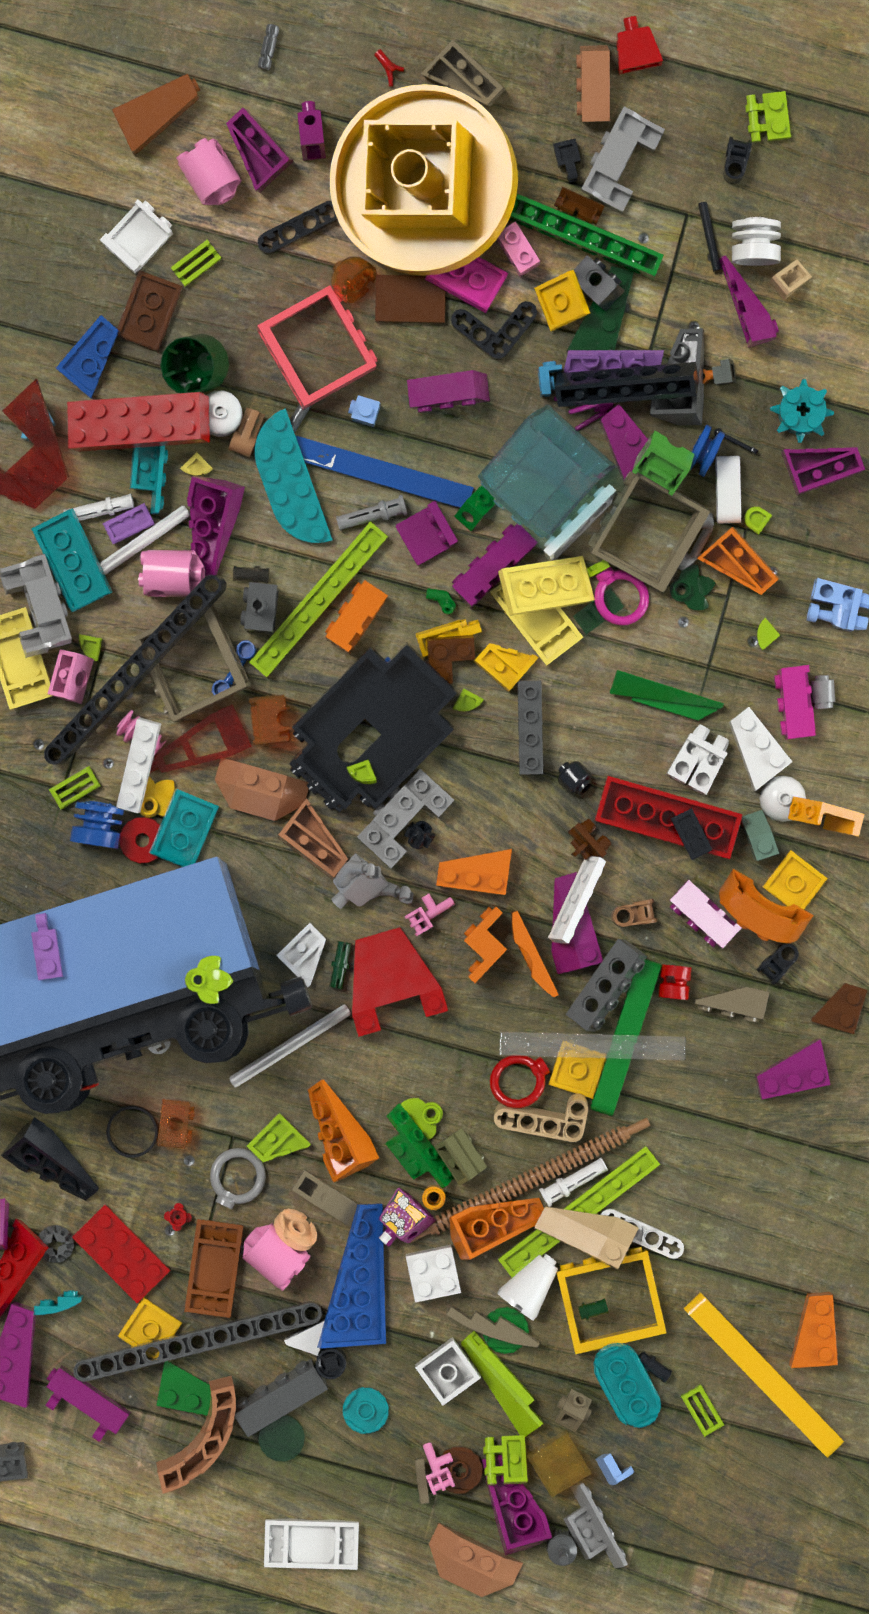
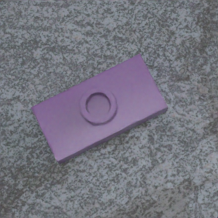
(128, 523)

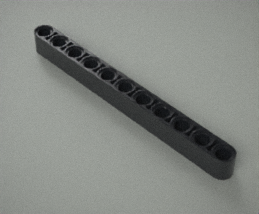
(124, 673)

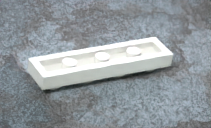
(138, 765)
(577, 899)

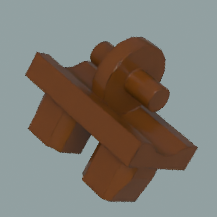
(585, 843)

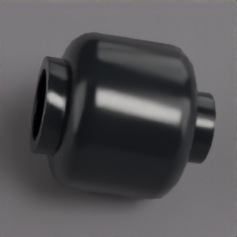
(575, 778)

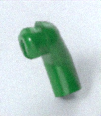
(444, 599)

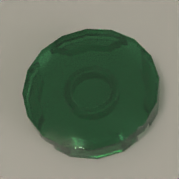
(282, 1439)

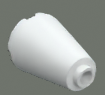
(530, 1286)

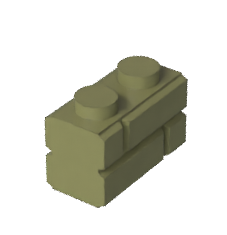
(460, 1156)

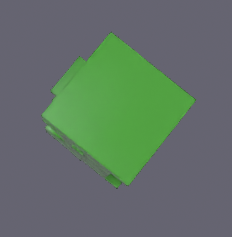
(665, 464)

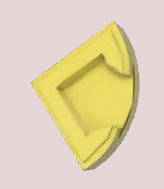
(196, 466)

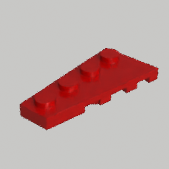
(18, 1261)

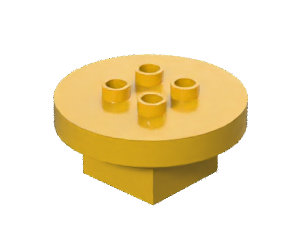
(423, 180)

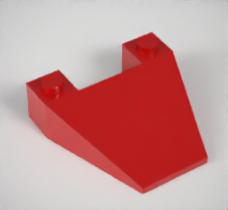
(387, 972)

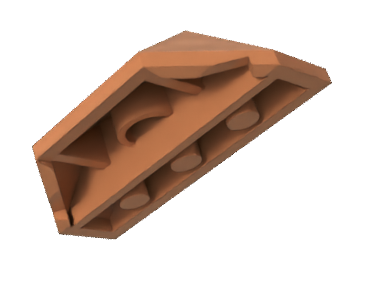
(259, 790)
(471, 1562)

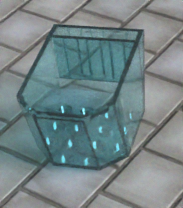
(545, 472)

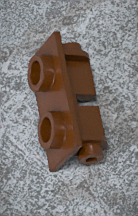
(579, 205)

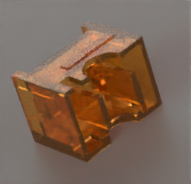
(265, 720)

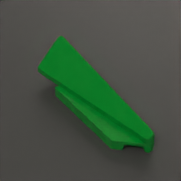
(663, 696)

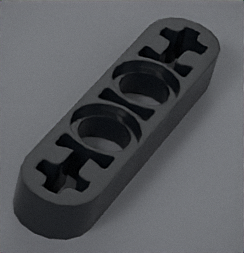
(297, 224)

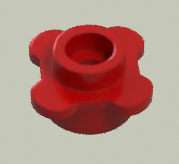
(171, 1217)

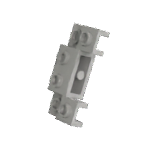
(617, 149)
(44, 604)
(398, 813)

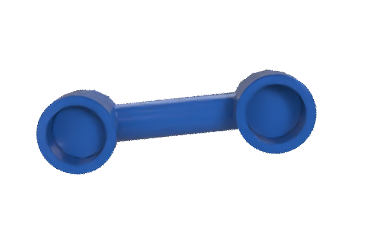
(246, 651)

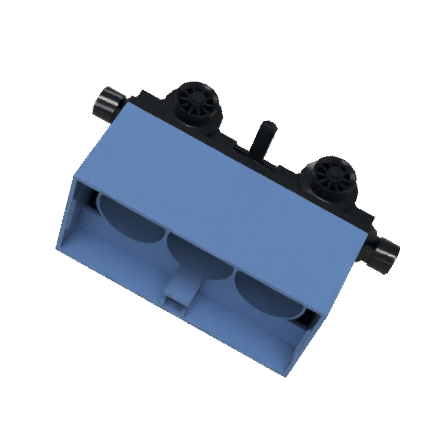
(126, 984)

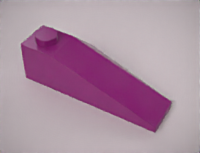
(753, 317)
(213, 513)
(583, 946)
(517, 1515)

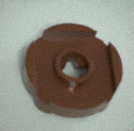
(470, 1461)

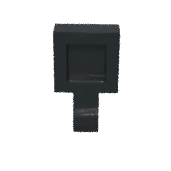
(567, 156)

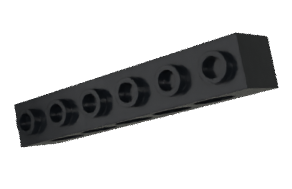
(626, 384)

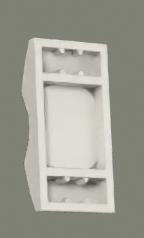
(311, 1544)

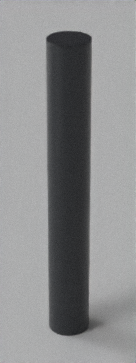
(710, 237)

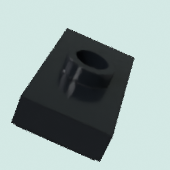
(691, 834)

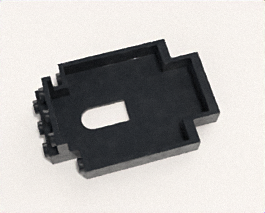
(398, 701)

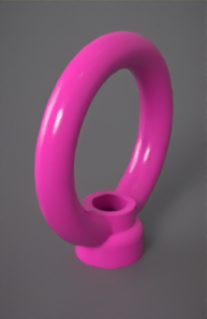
(606, 578)

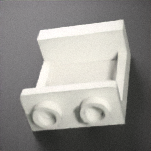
(137, 236)

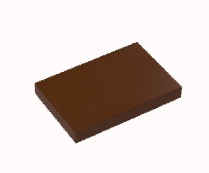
(408, 300)
(149, 311)

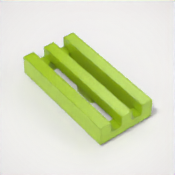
(206, 244)
(92, 778)
(692, 1392)

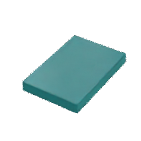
(183, 829)

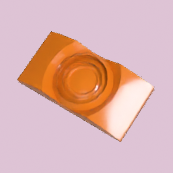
(531, 955)

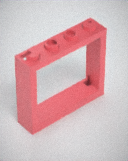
(284, 365)

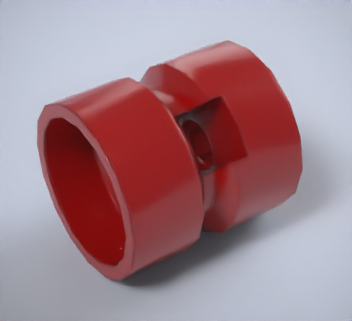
(673, 989)

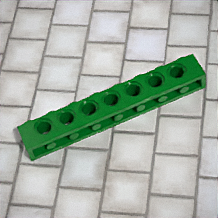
(586, 237)

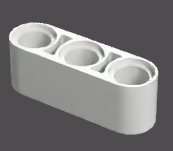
(728, 489)

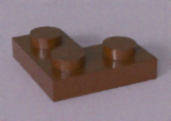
(448, 649)

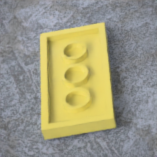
(546, 585)

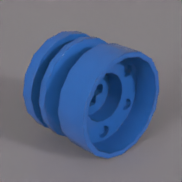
(96, 824)

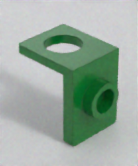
(477, 505)

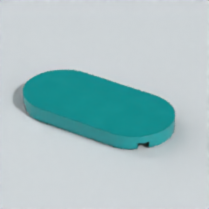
(627, 1385)

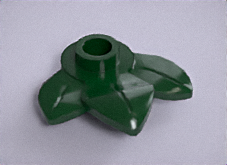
(695, 587)

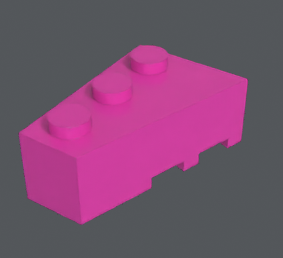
(795, 702)

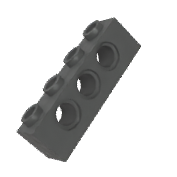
(530, 728)
(581, 1009)

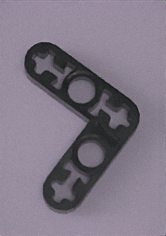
(492, 337)

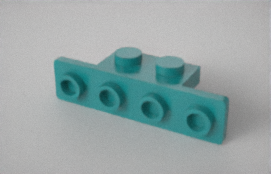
(148, 473)

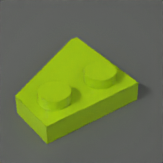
(277, 1139)

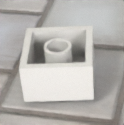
(433, 1273)
(447, 1371)

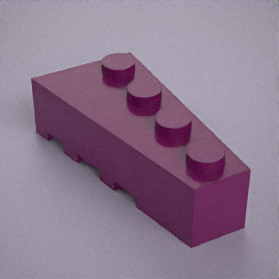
(484, 571)
(17, 1354)

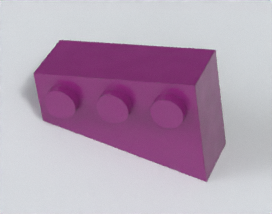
(448, 390)
(623, 439)

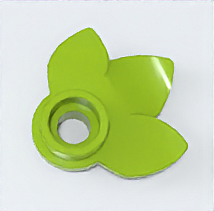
(211, 979)
(417, 1111)

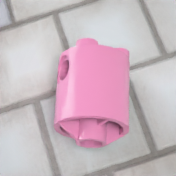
(209, 172)
(170, 572)
(272, 1256)

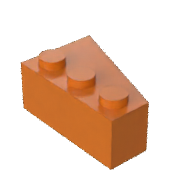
(739, 561)
(816, 1333)

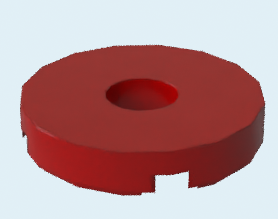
(128, 839)

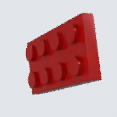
(121, 1253)

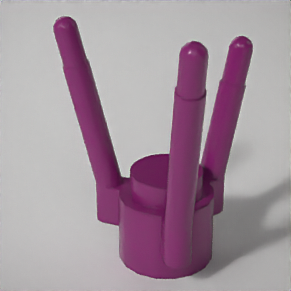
(600, 408)

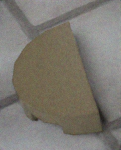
(421, 1480)

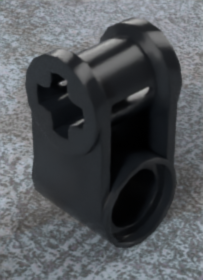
(736, 156)
(777, 963)

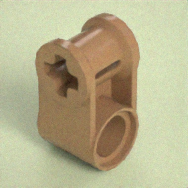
(636, 913)

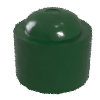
(194, 364)

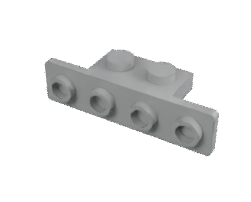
(591, 1530)

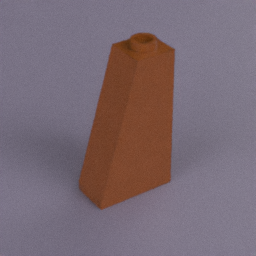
(154, 111)

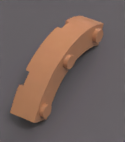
(209, 1442)

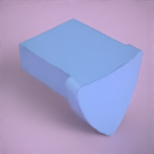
(611, 1470)

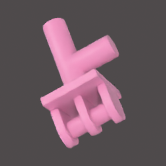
(425, 917)
(437, 1474)

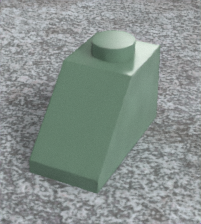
(759, 835)

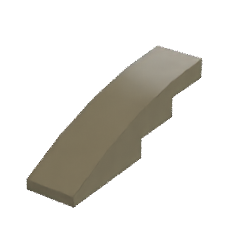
(500, 1330)

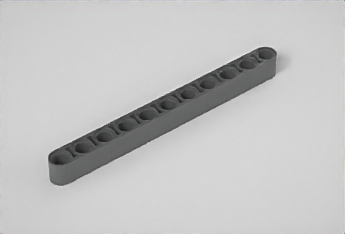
(188, 1348)

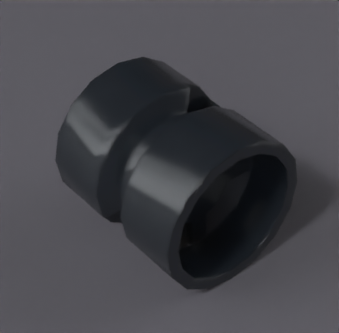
(331, 1362)

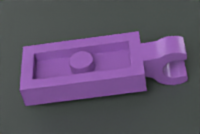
(46, 950)

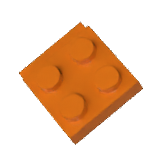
(484, 943)

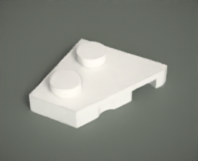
(304, 953)

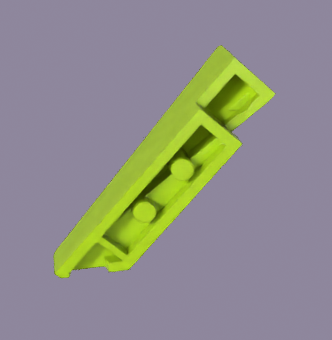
(504, 1385)

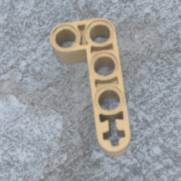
(540, 1116)

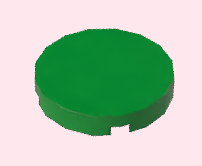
(513, 1316)

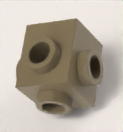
(573, 1410)

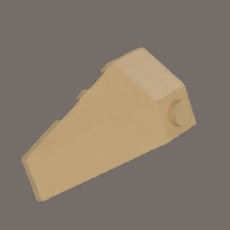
(593, 1234)

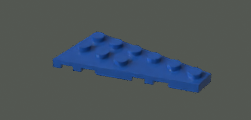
(358, 1295)

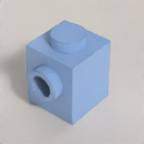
(364, 410)

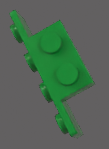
(414, 1149)

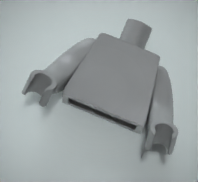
(363, 881)

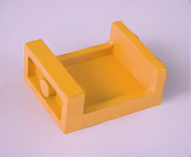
(836, 819)

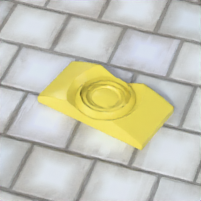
(546, 631)
(21, 677)

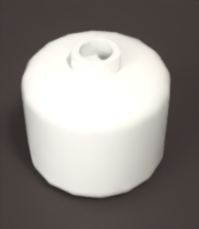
(227, 404)

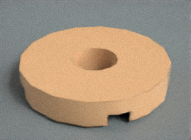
(300, 1239)

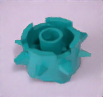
(791, 418)

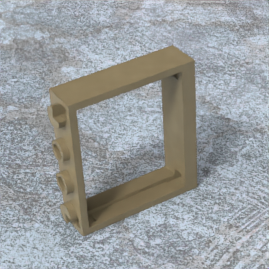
(679, 550)
(230, 656)

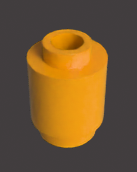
(437, 1204)

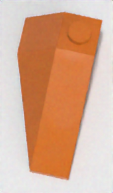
(344, 1140)
(489, 1225)

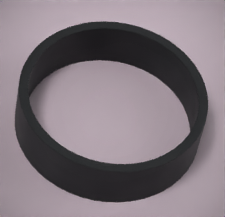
(123, 1153)

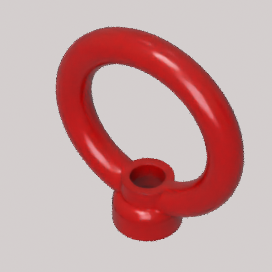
(538, 1069)

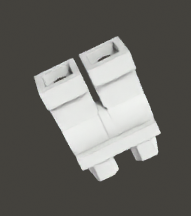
(701, 753)

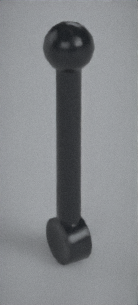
(751, 449)

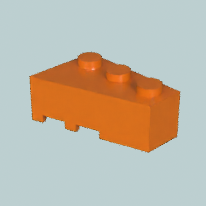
(355, 616)
(477, 873)

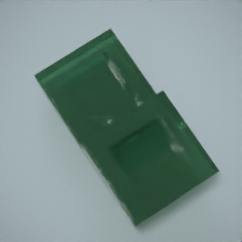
(589, 617)

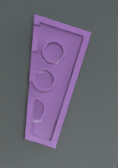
(610, 359)

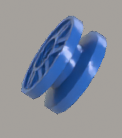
(706, 450)

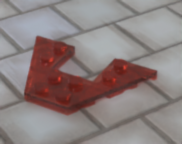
(43, 466)

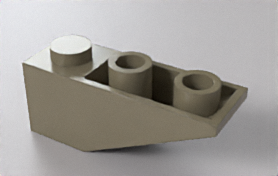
(742, 1000)
(325, 1197)

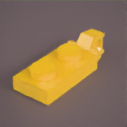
(454, 628)

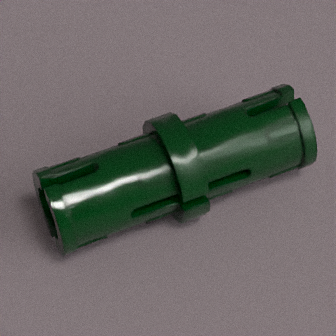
(340, 964)

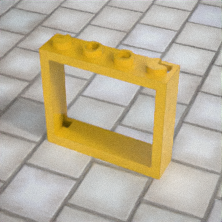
(625, 1336)

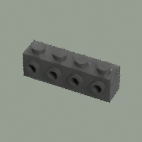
(279, 1397)

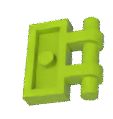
(775, 116)
(513, 1460)

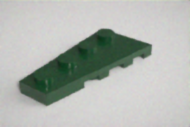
(601, 327)

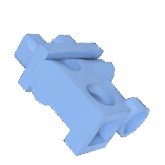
(845, 603)

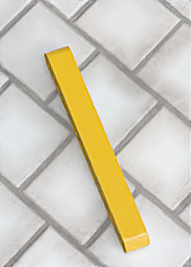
(763, 1375)

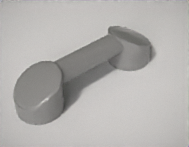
(690, 558)

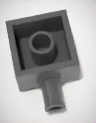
(260, 608)

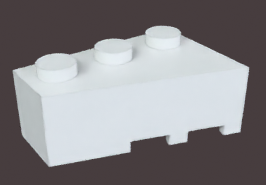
(758, 748)

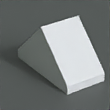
(306, 1339)

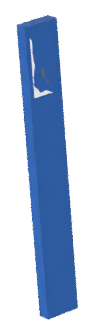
(384, 473)

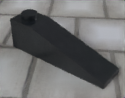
(43, 1152)

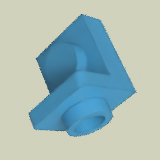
(546, 382)

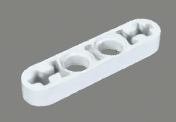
(642, 1232)

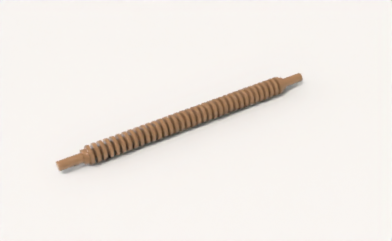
(623, 1134)

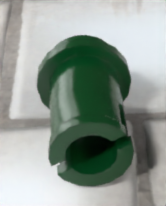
(593, 1309)

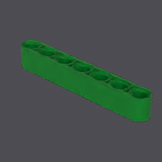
(629, 1023)

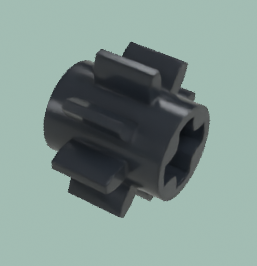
(419, 835)

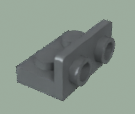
(13, 1461)

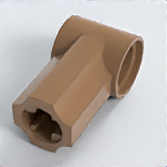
(246, 435)

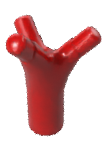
(388, 65)

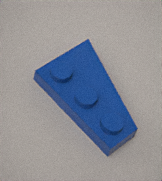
(89, 356)

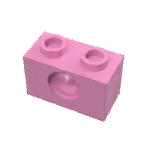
(518, 249)
(70, 676)

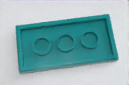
(72, 560)

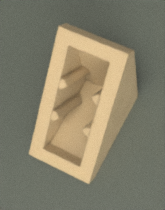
(790, 279)

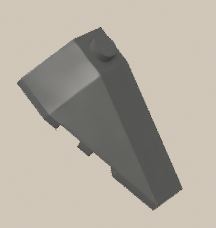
(684, 410)

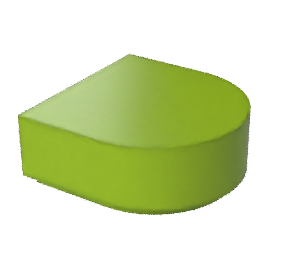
(756, 519)

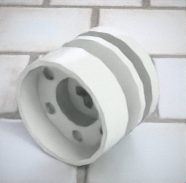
(756, 238)

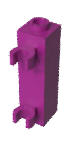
(87, 1399)

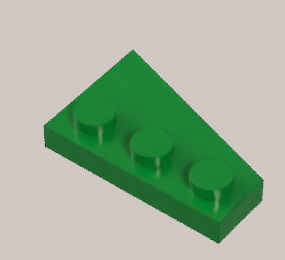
(183, 1391)

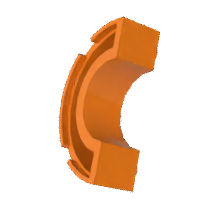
(759, 914)

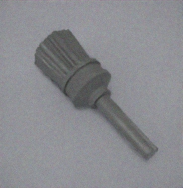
(562, 1547)

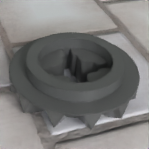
(61, 1234)

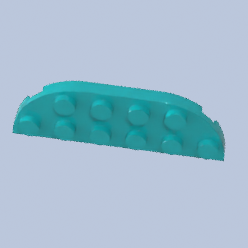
(289, 481)

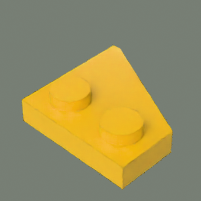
(504, 665)

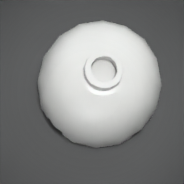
(778, 795)

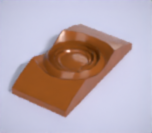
(214, 1268)

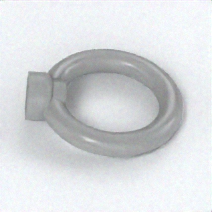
(226, 1198)

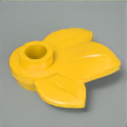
(159, 795)

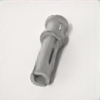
(382, 510)

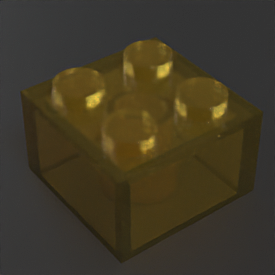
(559, 1463)

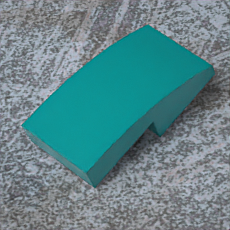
(65, 1301)

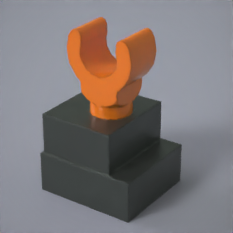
(721, 374)

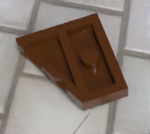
(842, 1009)

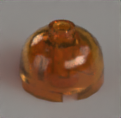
(351, 278)

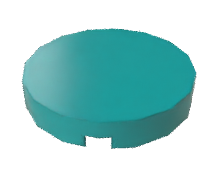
(365, 1410)

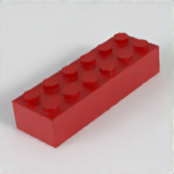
(138, 422)
(650, 810)

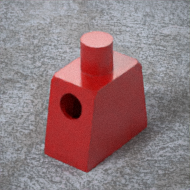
(636, 48)

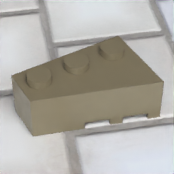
(462, 73)

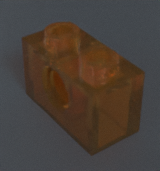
(167, 1135)

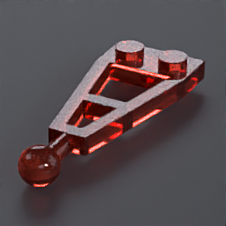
(231, 733)

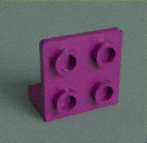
(426, 533)

